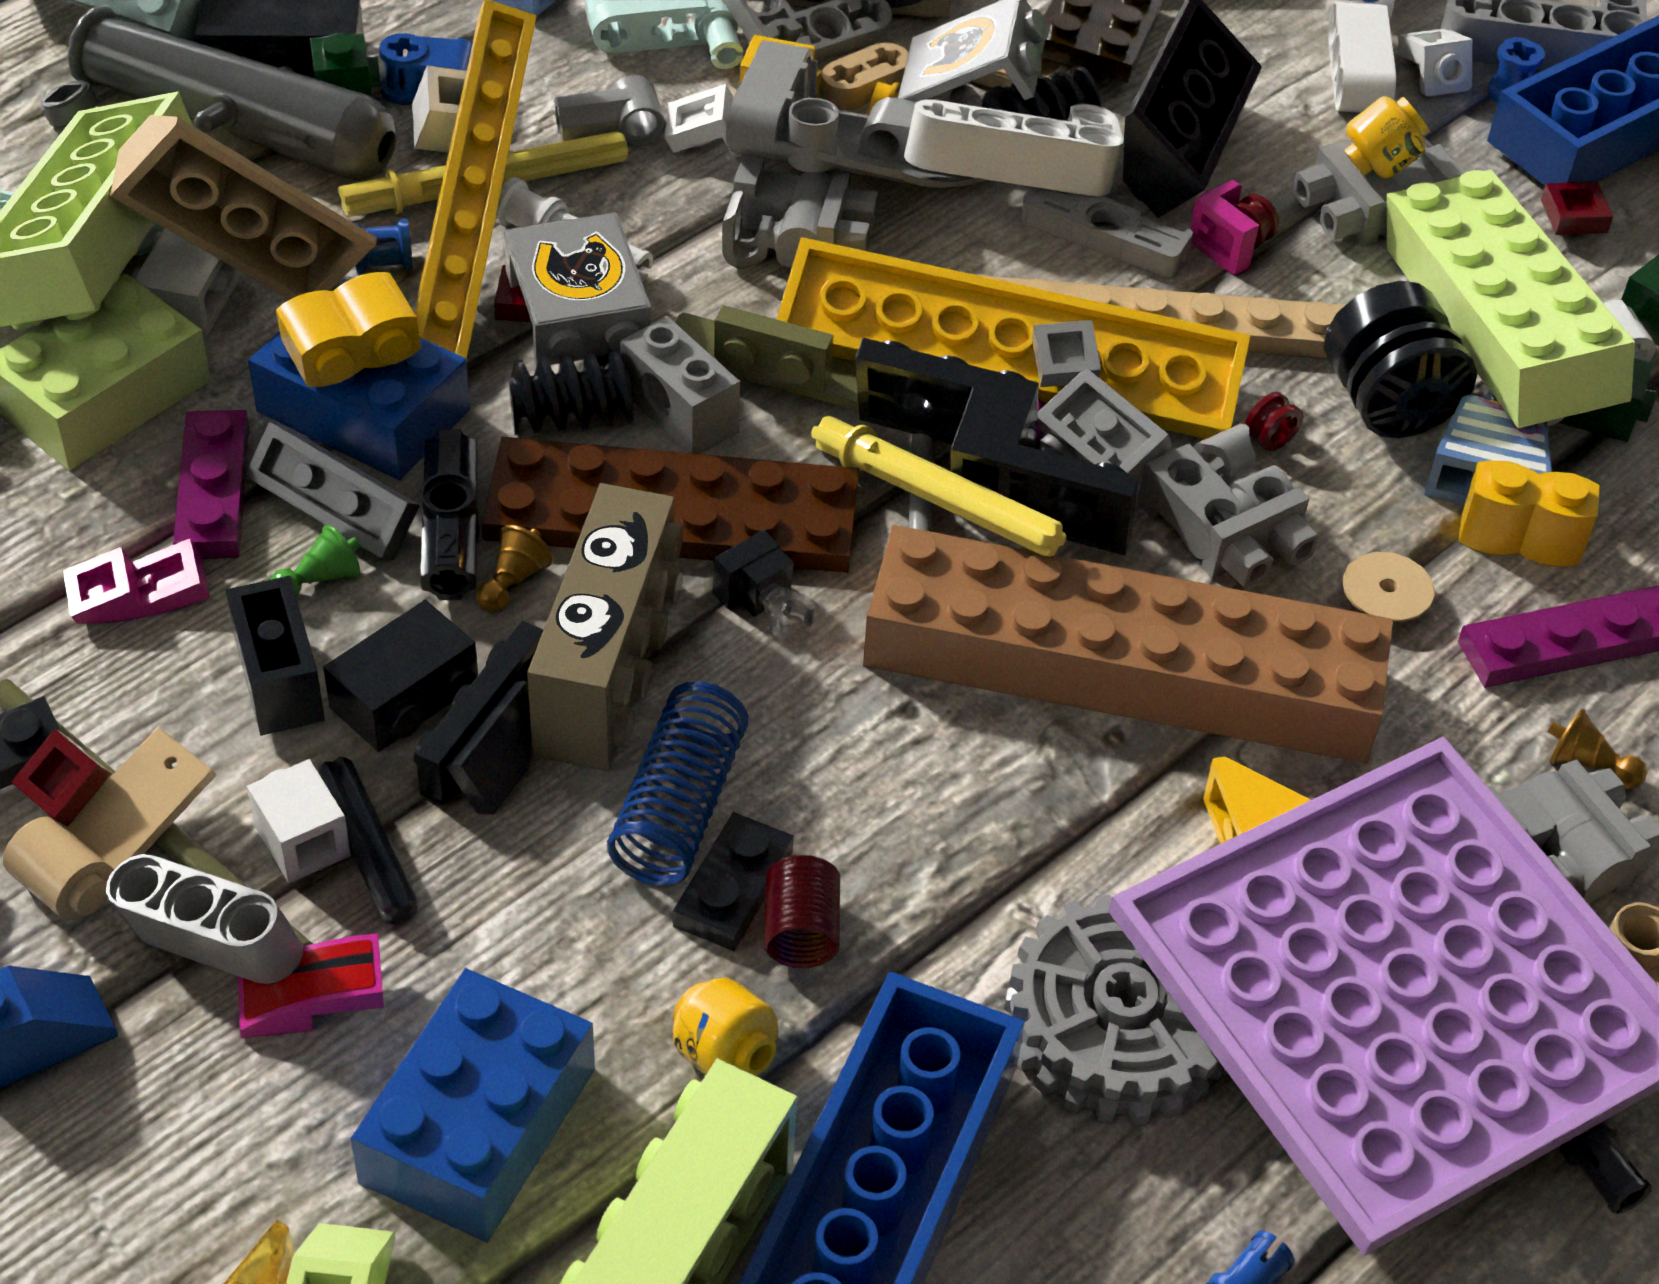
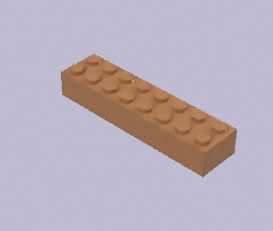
(1129, 643)

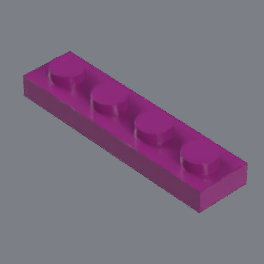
(1563, 637)

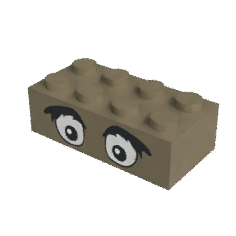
(604, 628)

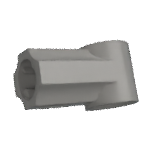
(627, 108)

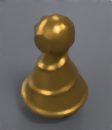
(518, 557)
(1587, 745)

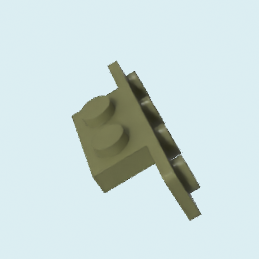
(776, 354)

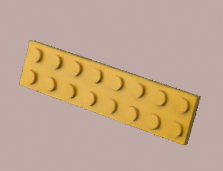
(1164, 366)

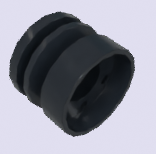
(1399, 359)

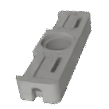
(1135, 242)

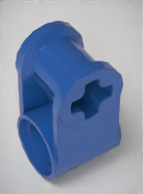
(421, 53)

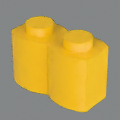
(348, 329)
(1529, 513)

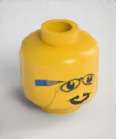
(727, 1024)

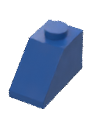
(47, 1020)

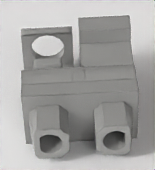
(1359, 202)
(792, 207)
(1229, 518)
(1582, 827)

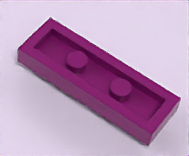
(212, 482)

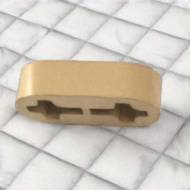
(852, 79)

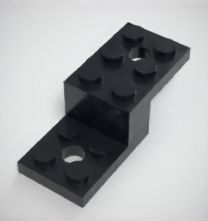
(993, 438)

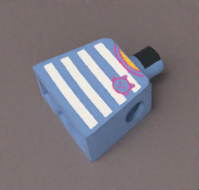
(1483, 433)

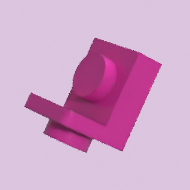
(1222, 229)

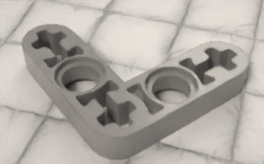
(838, 14)

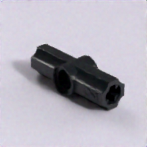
(449, 515)

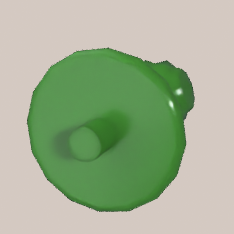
(327, 559)

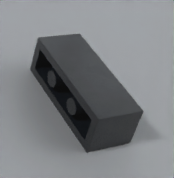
(275, 29)

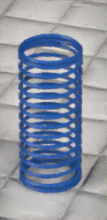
(656, 832)

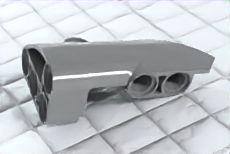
(784, 122)

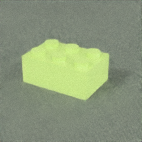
(100, 376)

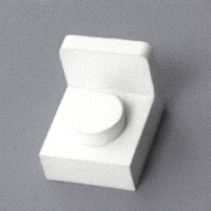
(1442, 60)
(698, 119)

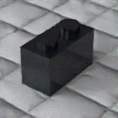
(275, 655)
(400, 675)

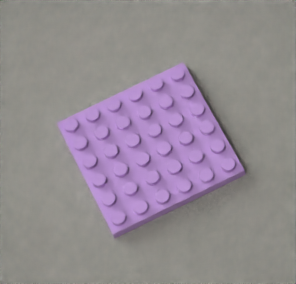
(1401, 989)

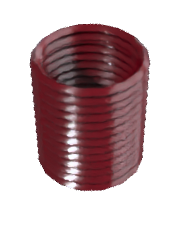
(802, 911)

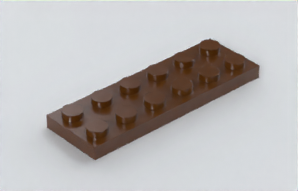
(715, 497)

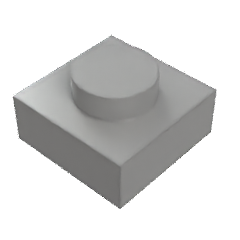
(1064, 351)

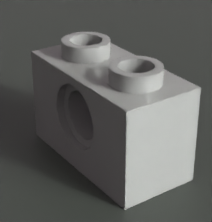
(681, 386)

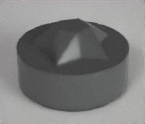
(66, 100)

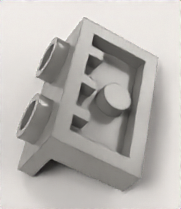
(1100, 426)

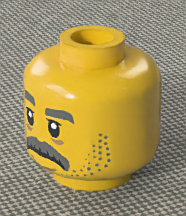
(1386, 137)

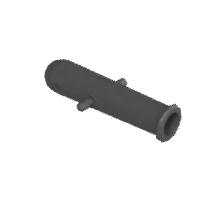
(237, 95)

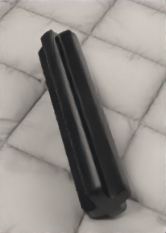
(370, 842)

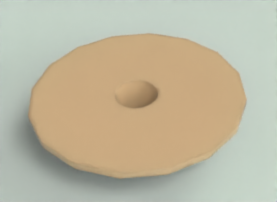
(1388, 586)

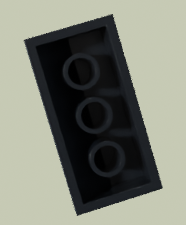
(1186, 109)

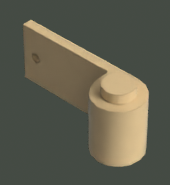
(122, 820)

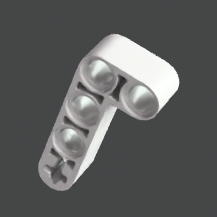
(1018, 147)

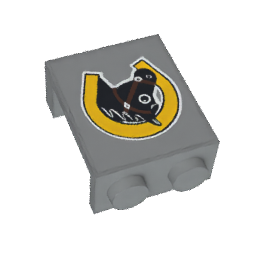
(976, 45)
(577, 285)

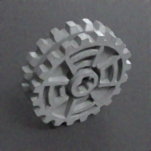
(1103, 1021)

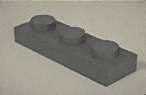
(332, 490)

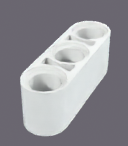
(1360, 55)

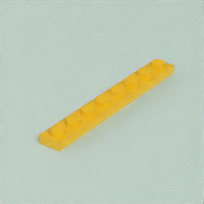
(473, 177)

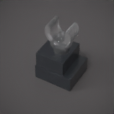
(761, 580)

